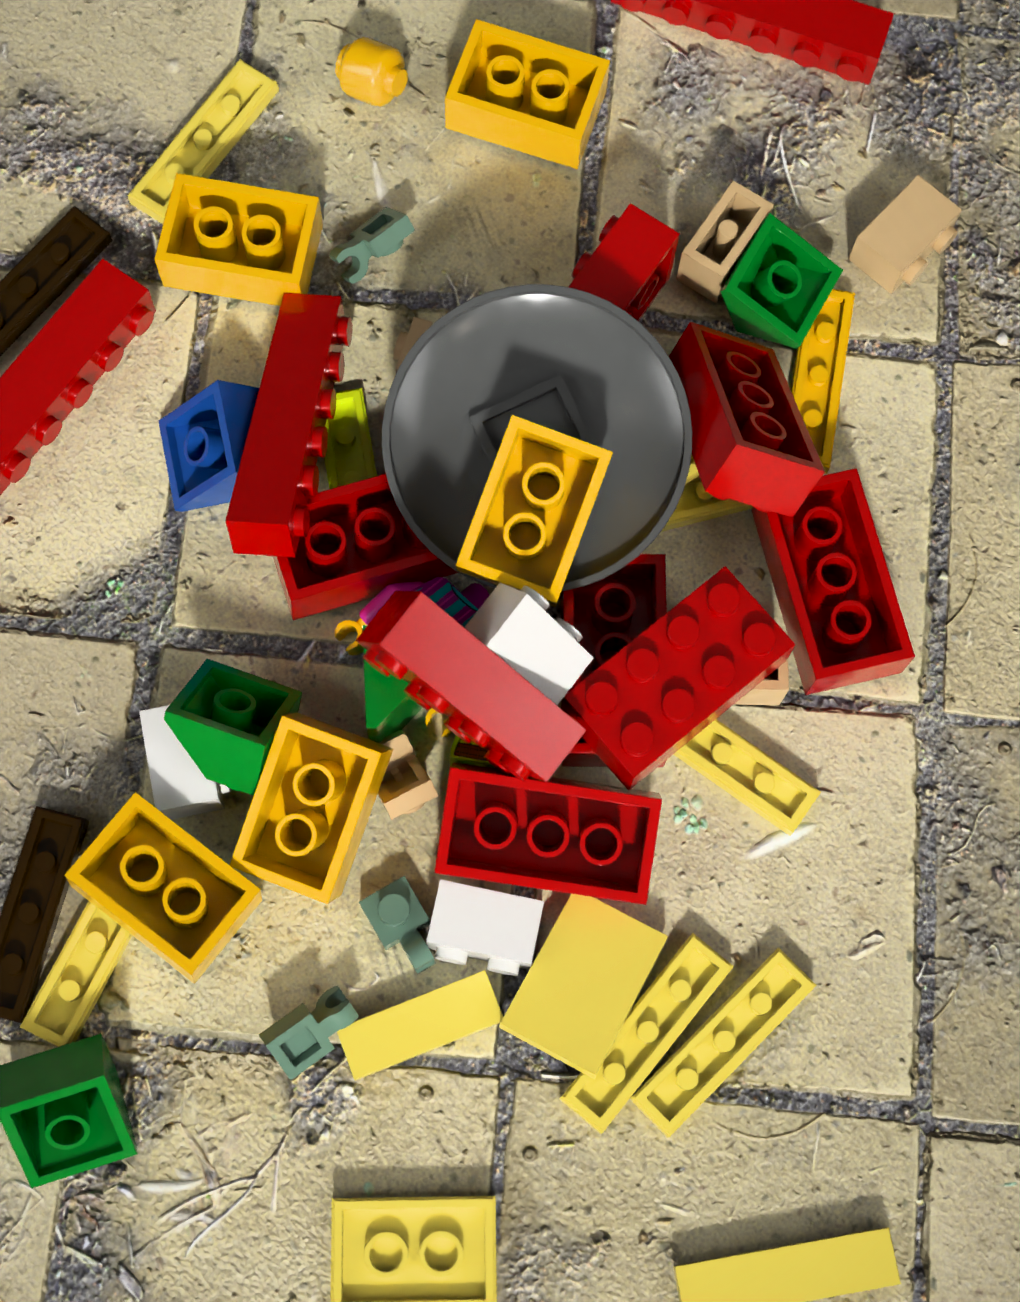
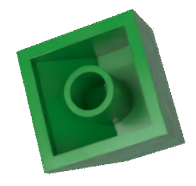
(230, 722)
(65, 1111)

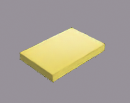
(583, 983)
(414, 1249)

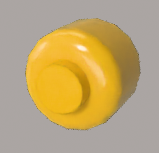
(371, 71)

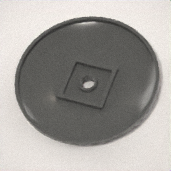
(557, 363)

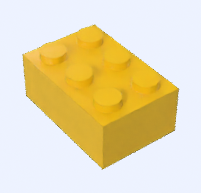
(526, 93)
(238, 240)
(533, 509)
(311, 807)
(164, 887)

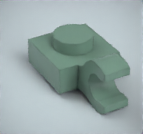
(376, 237)
(397, 919)
(303, 1036)

